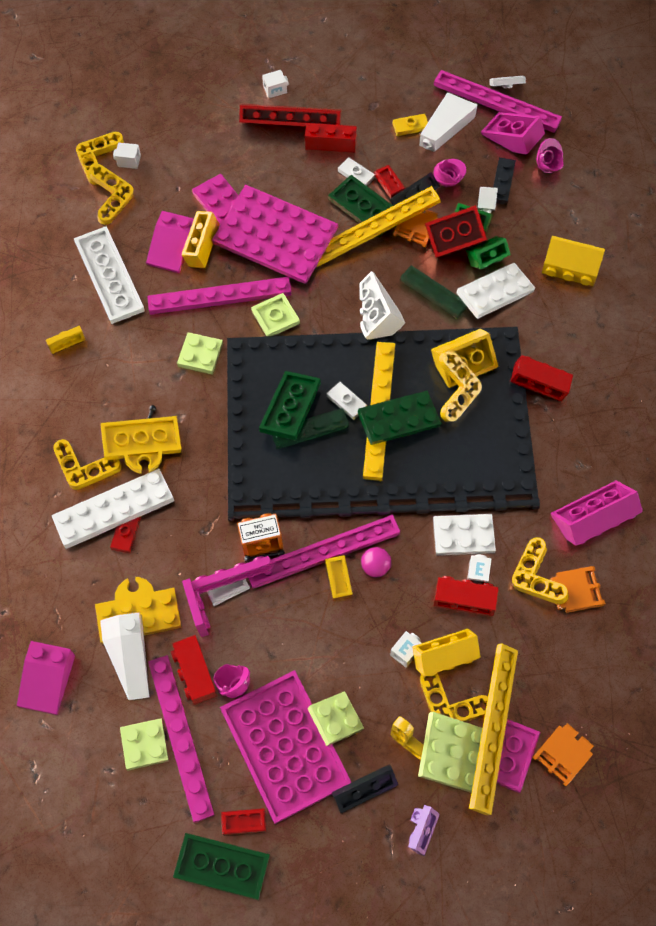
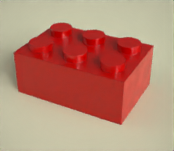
(456, 231)

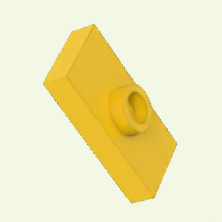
(410, 124)
(65, 339)
(338, 576)

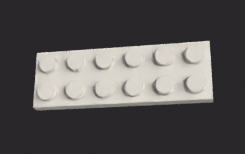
(109, 275)
(112, 508)

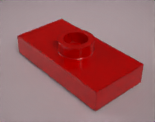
(389, 181)
(125, 536)
(243, 821)

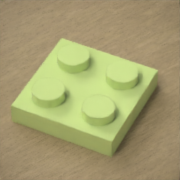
(275, 315)
(200, 353)
(335, 718)
(144, 744)

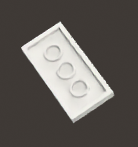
(495, 290)

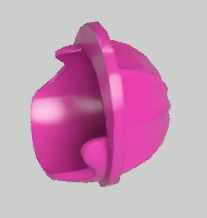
(550, 156)
(449, 172)
(232, 680)

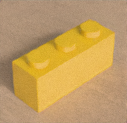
(200, 239)
(446, 652)

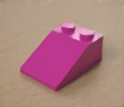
(515, 131)
(169, 241)
(44, 677)

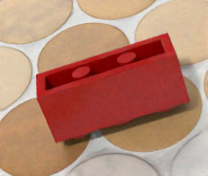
(330, 137)
(541, 378)
(466, 596)
(193, 670)

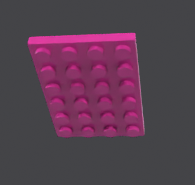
(275, 234)
(284, 747)

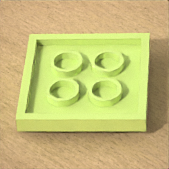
(450, 751)

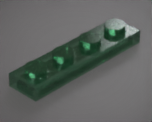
(433, 291)
(316, 427)

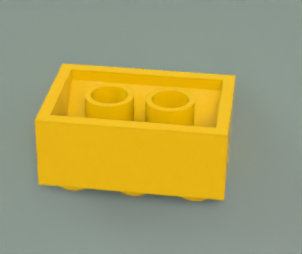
(573, 261)
(473, 349)

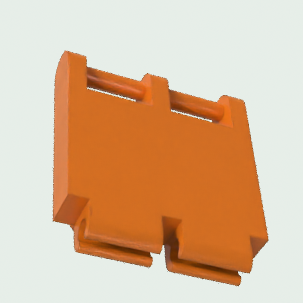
(415, 229)
(579, 589)
(564, 753)

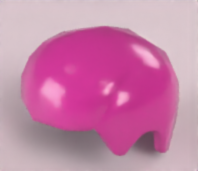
(376, 562)

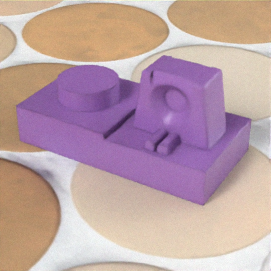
(426, 822)

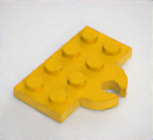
(141, 441)
(157, 608)

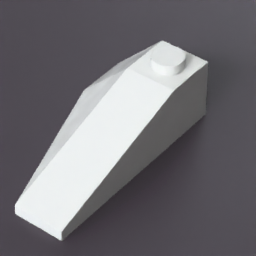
(379, 311)
(126, 648)

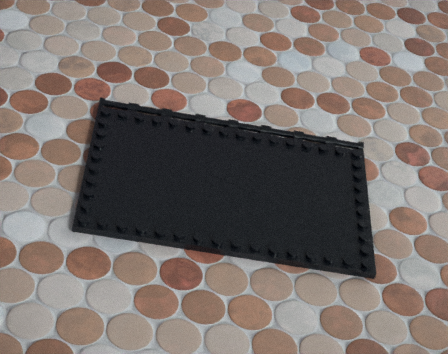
(475, 457)

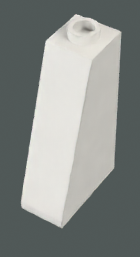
(446, 121)

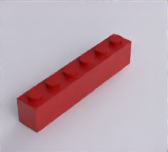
(288, 115)

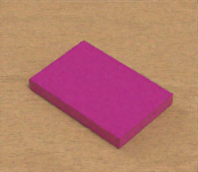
(516, 755)

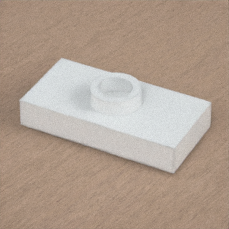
(507, 82)
(351, 167)
(345, 399)
(228, 591)

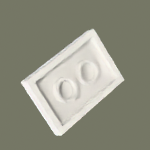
(464, 534)

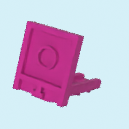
(220, 578)

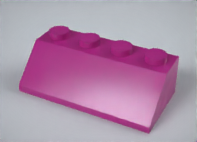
(597, 512)

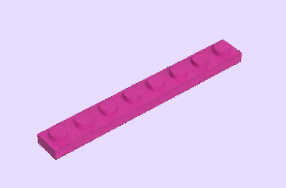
(494, 99)
(218, 295)
(328, 548)
(181, 739)

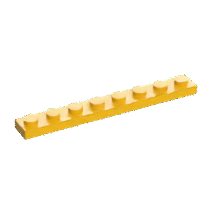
(380, 223)
(380, 393)
(493, 730)

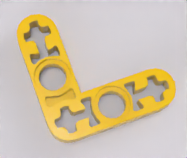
(90, 155)
(116, 190)
(464, 385)
(77, 471)
(530, 575)
(451, 710)
(402, 732)

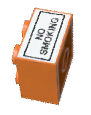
(260, 535)

